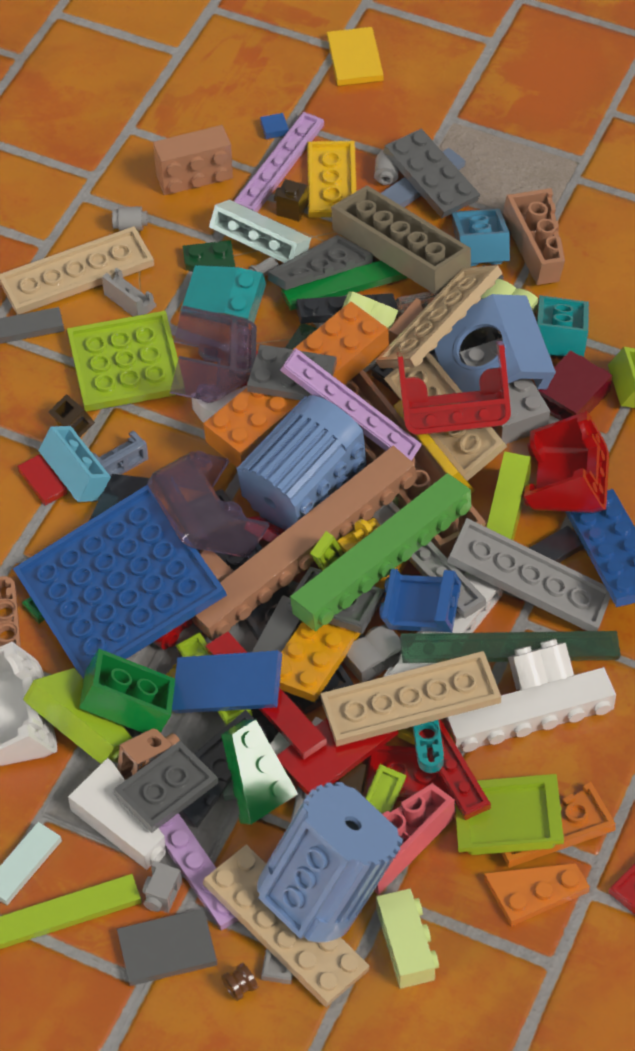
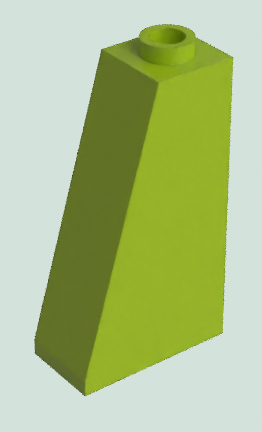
(508, 495)
(58, 701)

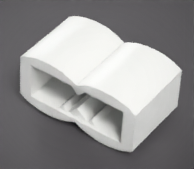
(540, 665)

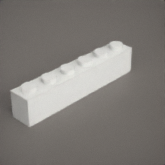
(533, 710)

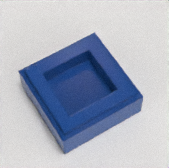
(274, 125)

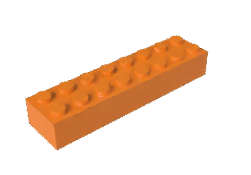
(251, 416)

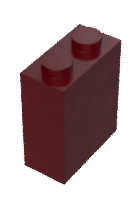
(575, 387)

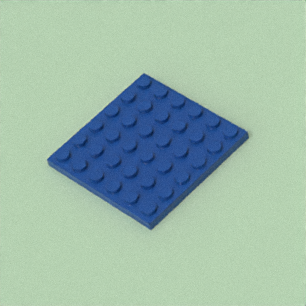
(118, 581)

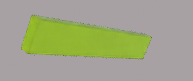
(68, 910)

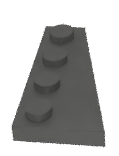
(320, 262)

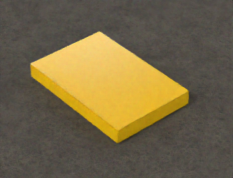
(355, 56)

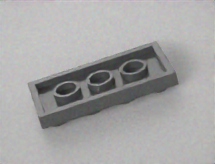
(431, 173)

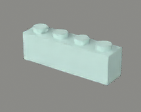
(258, 231)

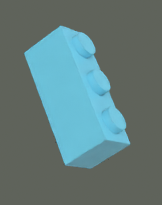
(74, 463)

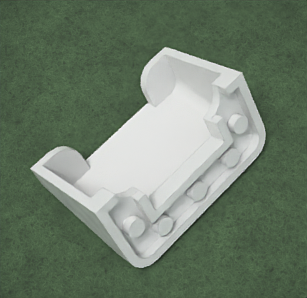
(22, 730)

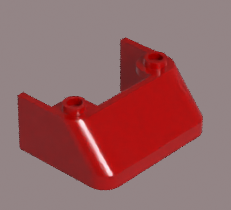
(458, 410)

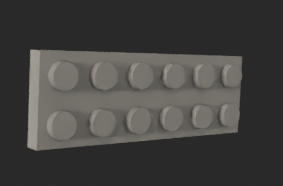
(530, 575)

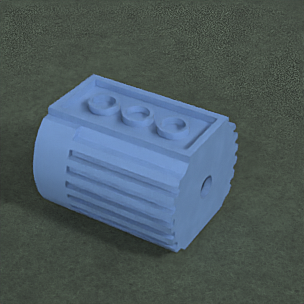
(302, 461)
(328, 863)

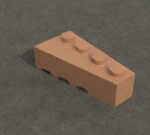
(535, 232)

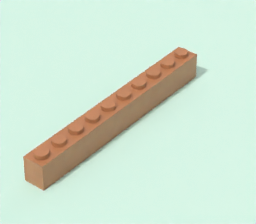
(290, 551)

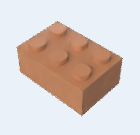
(193, 159)

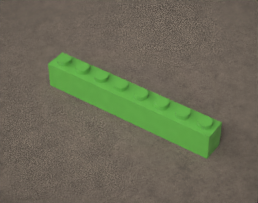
(380, 552)

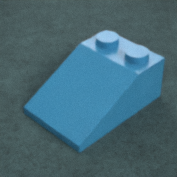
(484, 233)

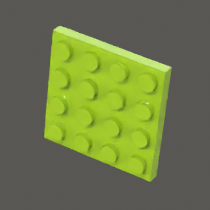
(124, 360)

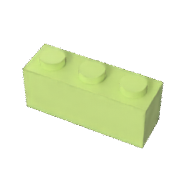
(406, 938)

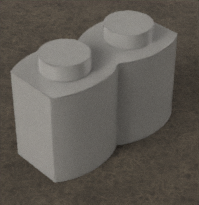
(373, 653)

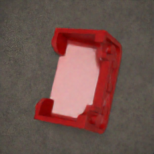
(570, 467)

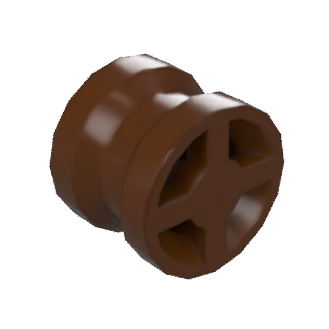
(239, 981)

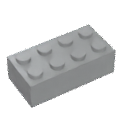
(526, 403)

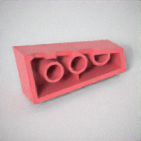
(418, 823)

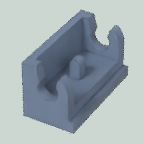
(125, 456)

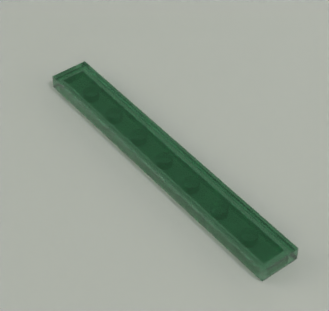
(501, 645)

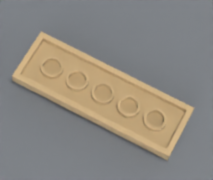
(75, 270)
(439, 316)
(467, 448)
(410, 698)
(321, 967)

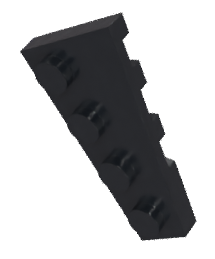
(214, 757)

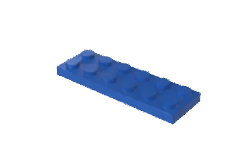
(611, 547)

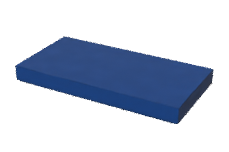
(227, 682)

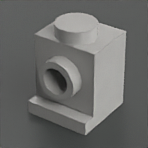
(162, 887)

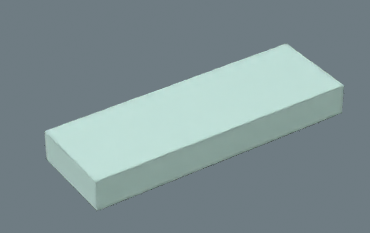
(26, 860)

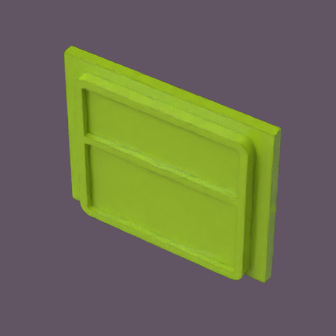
(521, 817)

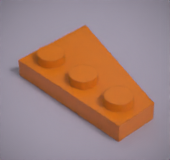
(535, 890)

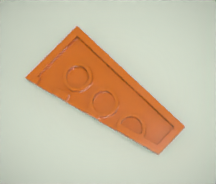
(583, 819)

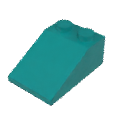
(226, 291)
(563, 324)

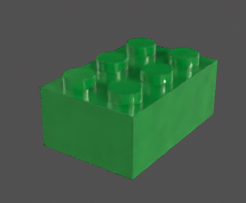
(127, 692)

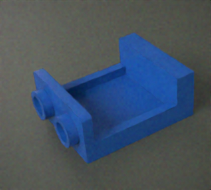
(421, 602)

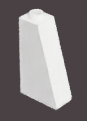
(100, 809)

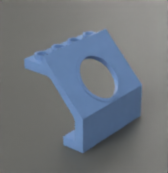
(521, 336)

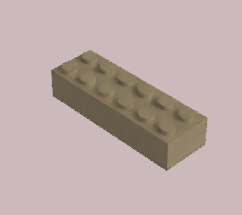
(400, 238)

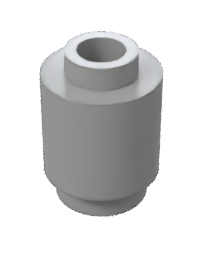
(385, 170)
(128, 217)

